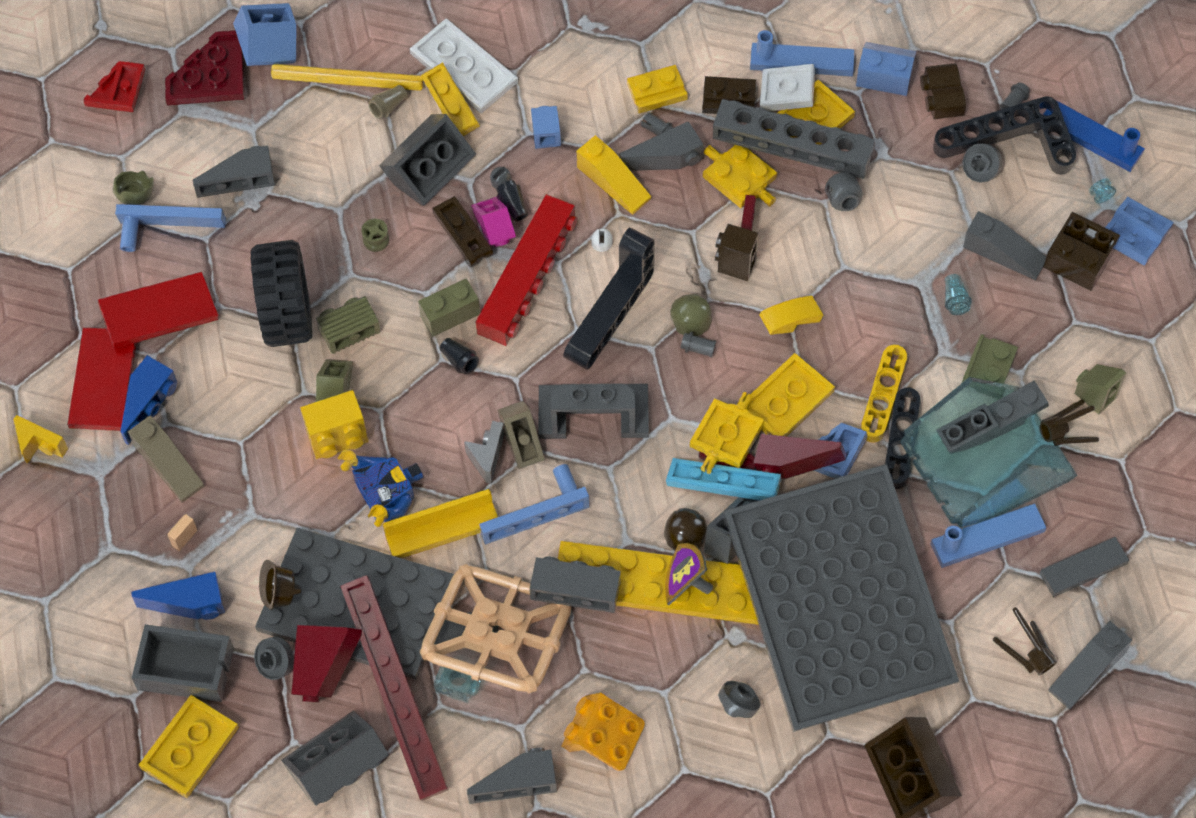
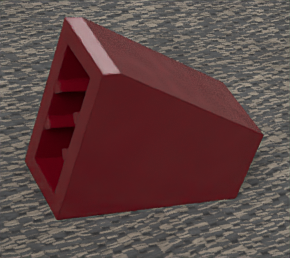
(321, 659)

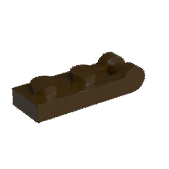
(462, 231)

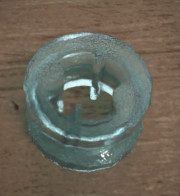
(1102, 190)

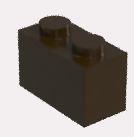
(736, 252)

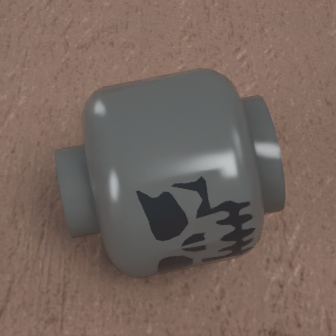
(844, 191)

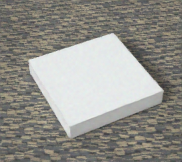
(787, 87)

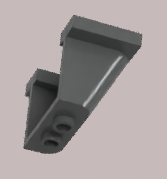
(564, 399)

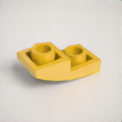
(788, 314)

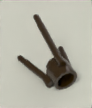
(1056, 426)
(1040, 657)

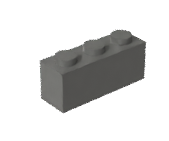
(575, 584)

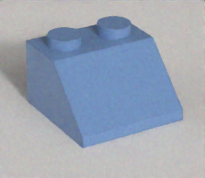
(885, 68)

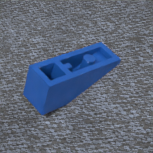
(190, 597)

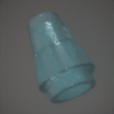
(956, 296)

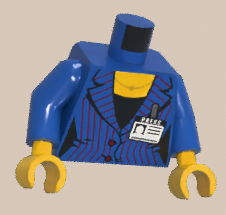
(382, 484)

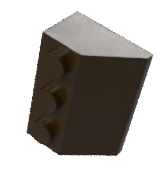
(912, 768)

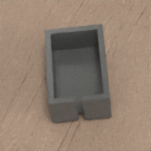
(183, 663)

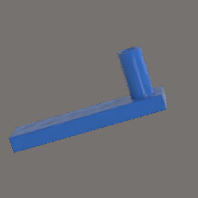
(1102, 141)

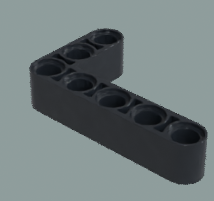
(1011, 129)
(616, 300)

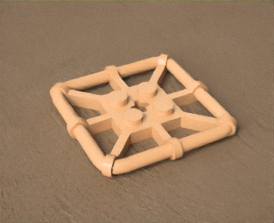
(479, 634)

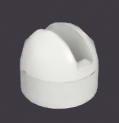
(608, 240)

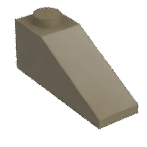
(165, 458)

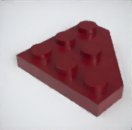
(209, 73)

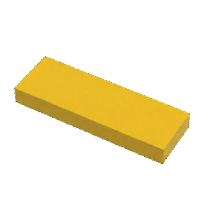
(450, 98)

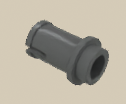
(1018, 94)
(655, 124)
(698, 344)

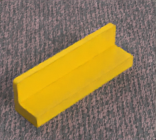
(439, 524)

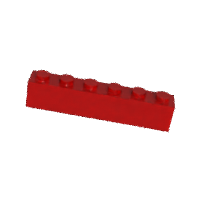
(526, 269)

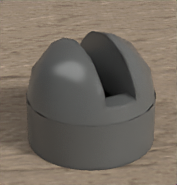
(502, 178)

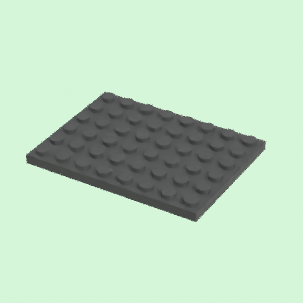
(840, 597)

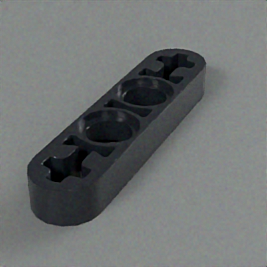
(896, 434)

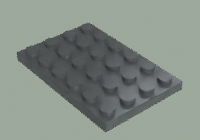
(402, 587)

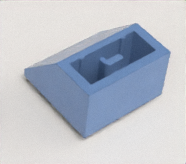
(266, 34)

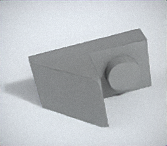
(486, 455)

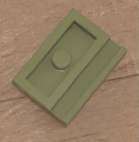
(991, 360)

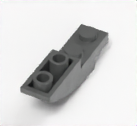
(992, 420)

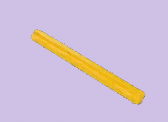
(346, 77)

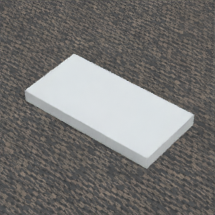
(474, 70)

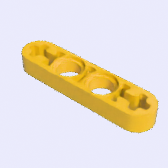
(884, 393)

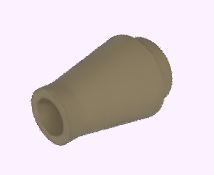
(386, 102)

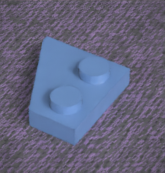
(852, 442)

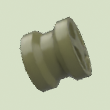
(373, 228)

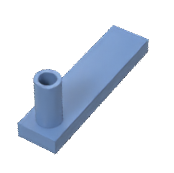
(825, 60)
(132, 215)
(569, 502)
(988, 535)

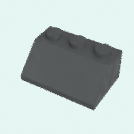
(428, 158)
(335, 758)

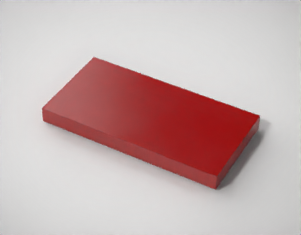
(157, 309)
(100, 382)

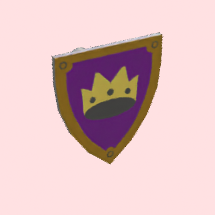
(685, 570)

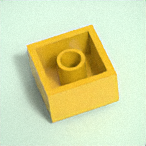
(334, 425)

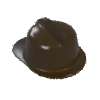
(277, 585)

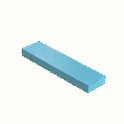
(723, 480)

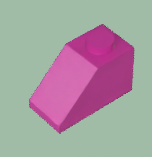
(494, 221)

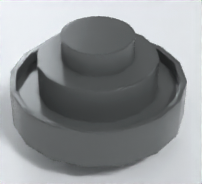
(982, 162)
(274, 658)
(739, 699)

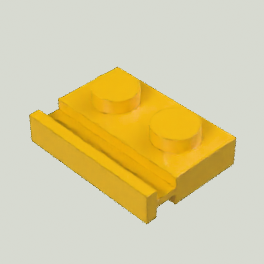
(657, 89)

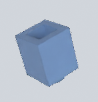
(545, 127)

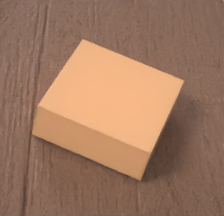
(182, 532)

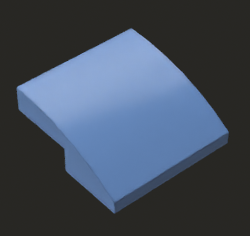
(1139, 230)

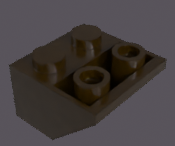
(1081, 251)

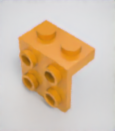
(603, 730)

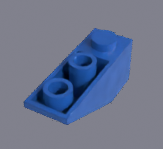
(146, 391)

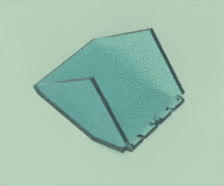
(990, 476)

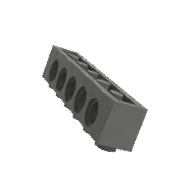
(801, 149)

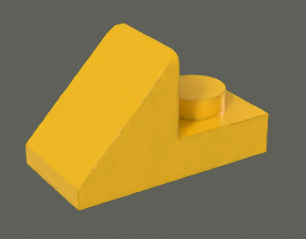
(34, 436)

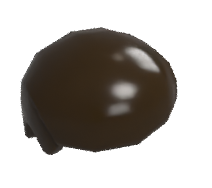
(685, 527)

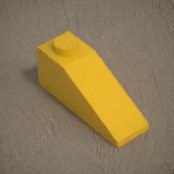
(611, 174)

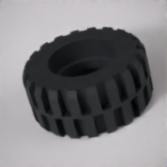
(281, 293)

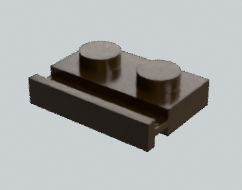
(728, 89)

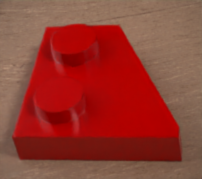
(118, 88)

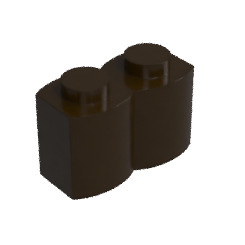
(944, 91)

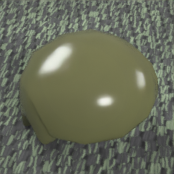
(133, 187)
(691, 314)

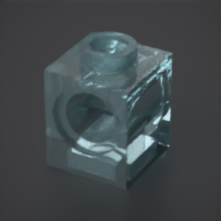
(444, 686)

